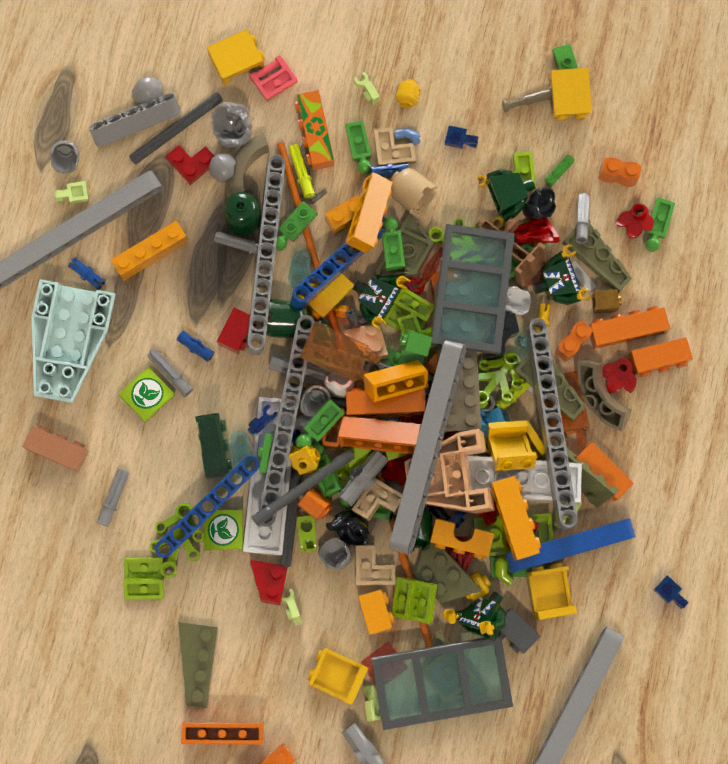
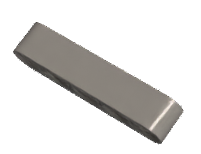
(135, 119)

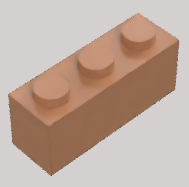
(55, 448)

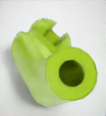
(501, 570)

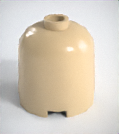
(412, 190)

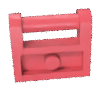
(276, 82)

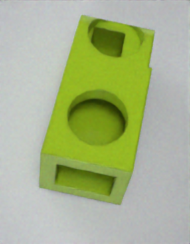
(307, 533)

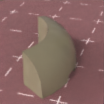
(244, 158)
(597, 396)

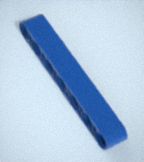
(331, 266)
(202, 515)
(575, 544)

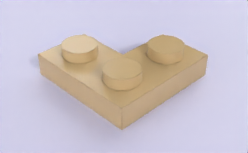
(389, 152)
(374, 497)
(368, 572)

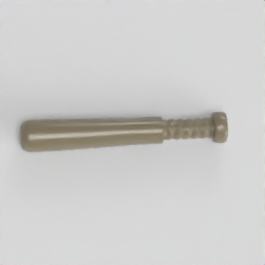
(528, 99)

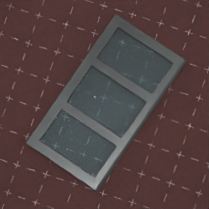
(473, 288)
(441, 682)

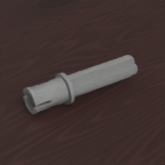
(582, 224)
(239, 243)
(170, 373)
(112, 498)

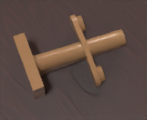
(528, 263)

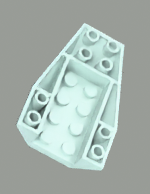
(66, 337)

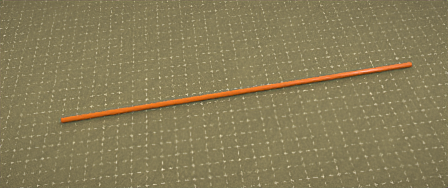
(333, 322)

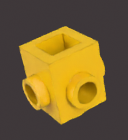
(304, 459)

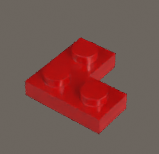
(188, 167)

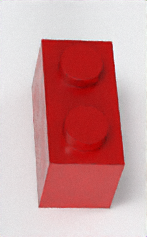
(235, 331)

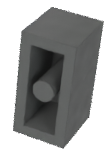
(518, 632)

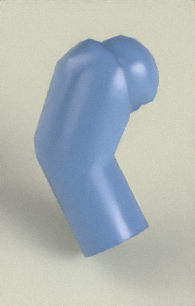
(408, 133)

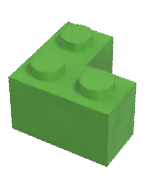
(413, 347)

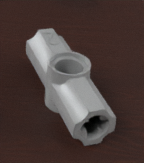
(313, 374)
(362, 477)
(362, 748)

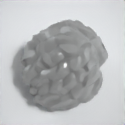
(231, 124)

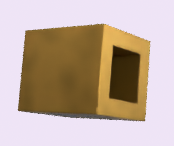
(606, 301)

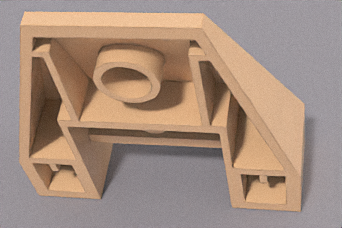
(451, 477)

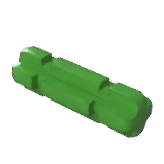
(559, 170)

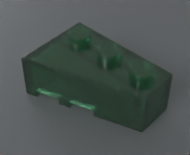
(214, 445)

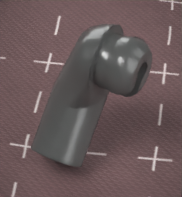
(355, 320)

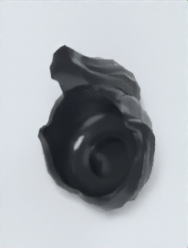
(540, 204)
(349, 528)

